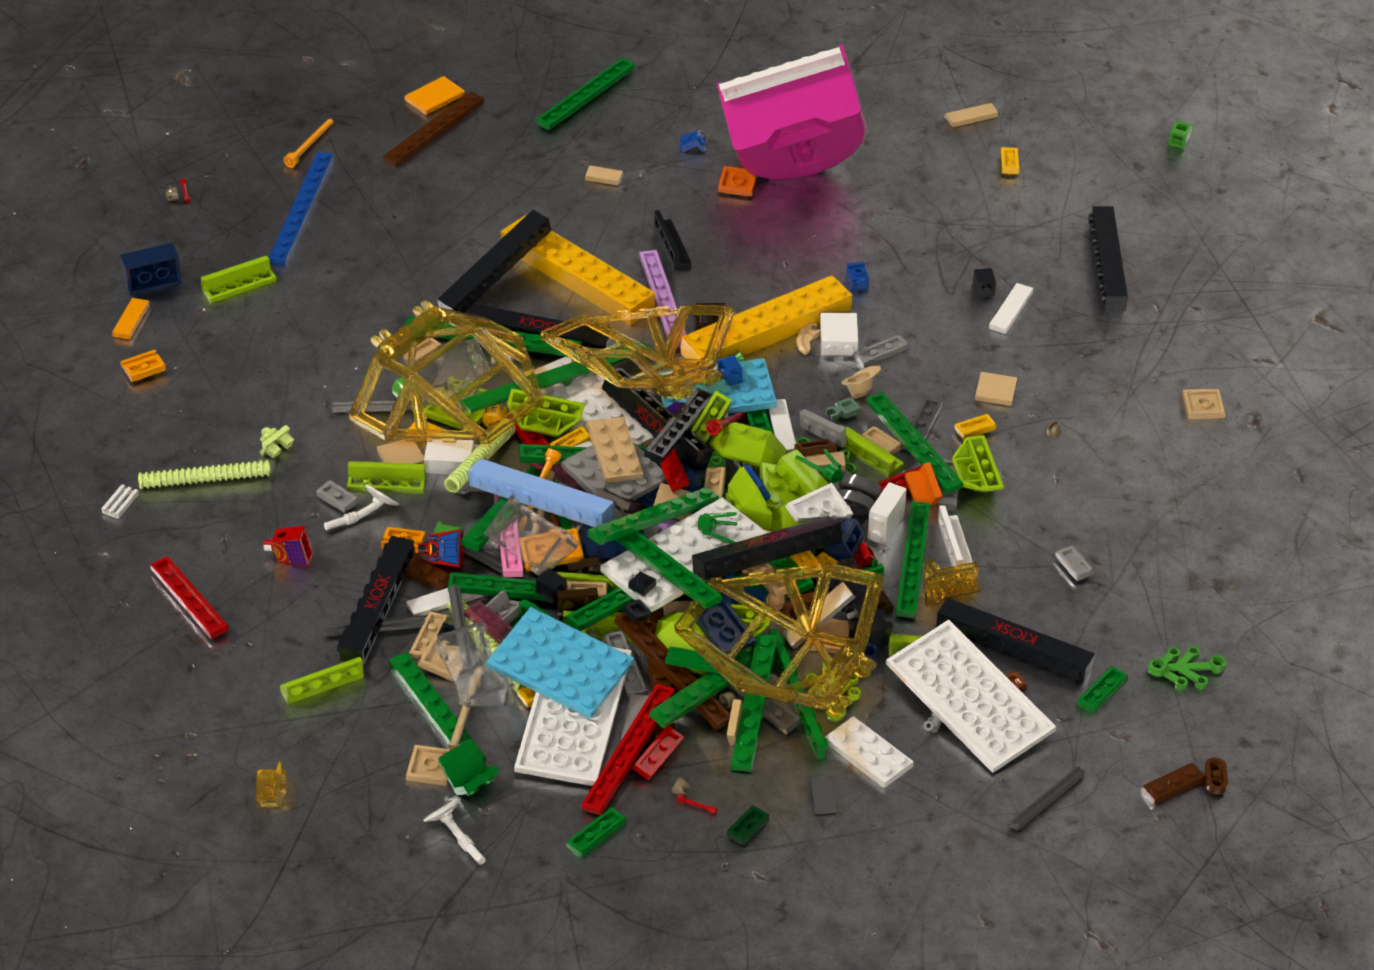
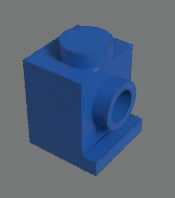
(857, 276)
(730, 370)

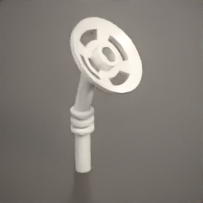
(378, 500)
(445, 815)

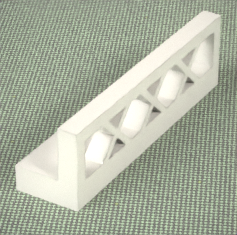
(953, 538)

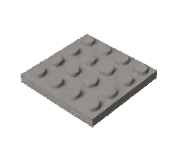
(587, 473)

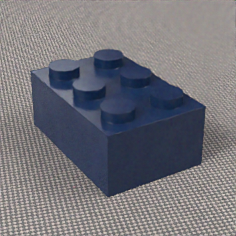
(151, 268)

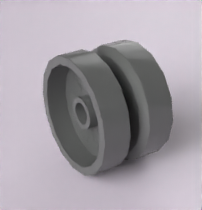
(859, 493)

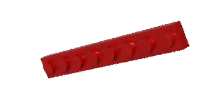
(625, 753)

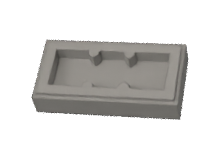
(1074, 563)

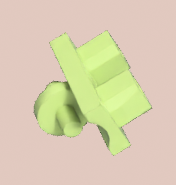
(272, 438)

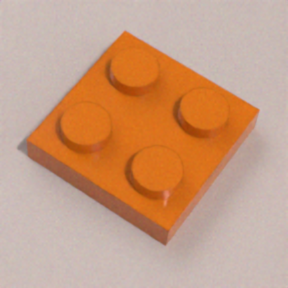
(736, 181)

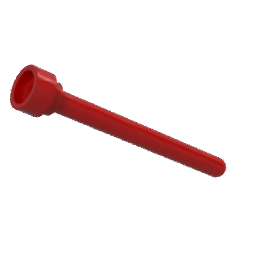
(716, 426)

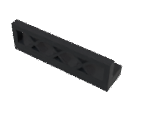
(671, 242)

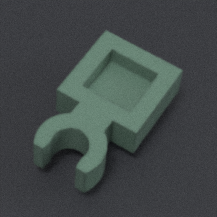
(844, 408)

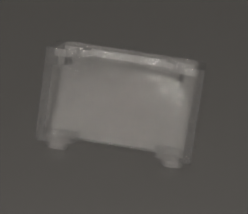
(458, 369)
(530, 536)
(465, 659)

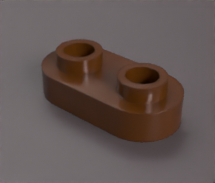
(1216, 780)

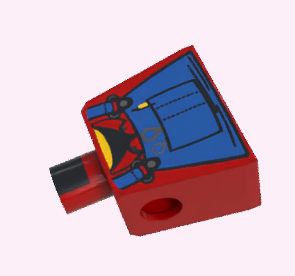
(444, 548)

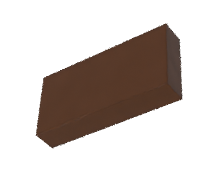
(815, 447)

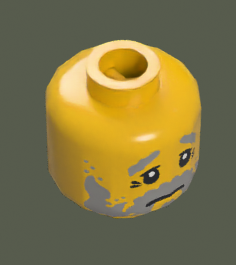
(493, 414)

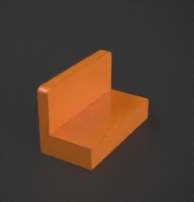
(924, 485)

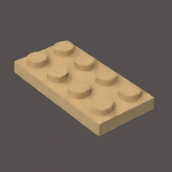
(614, 449)

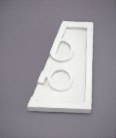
(818, 504)

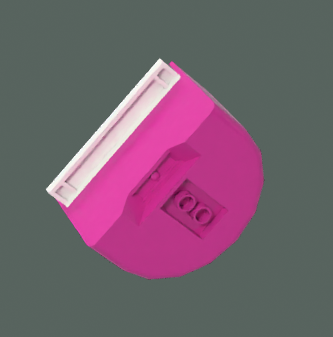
(795, 116)

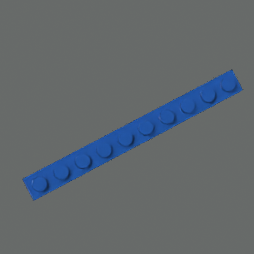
(301, 209)

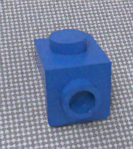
(692, 140)

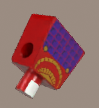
(291, 546)

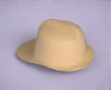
(861, 382)

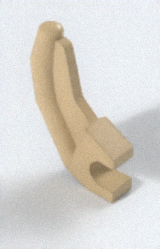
(805, 336)

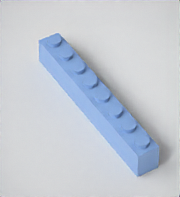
(541, 493)

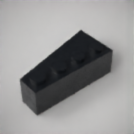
(880, 629)

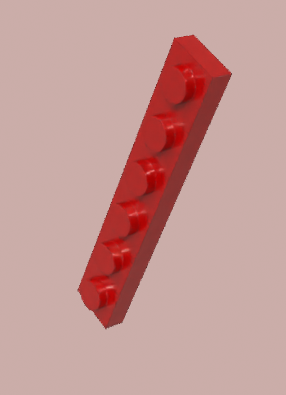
(189, 597)

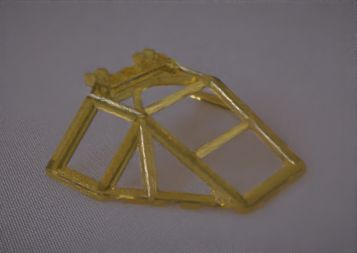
(406, 339)
(676, 384)
(848, 660)

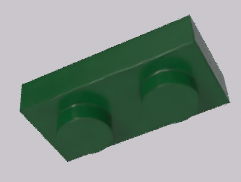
(748, 825)

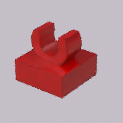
(865, 556)

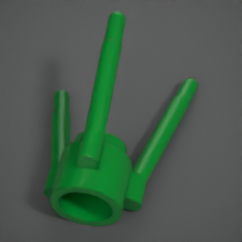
(830, 472)
(708, 522)

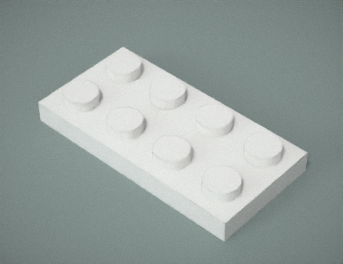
(869, 752)

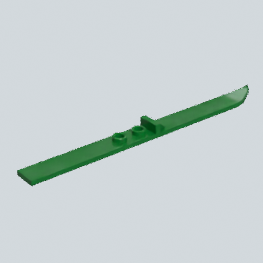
(545, 379)

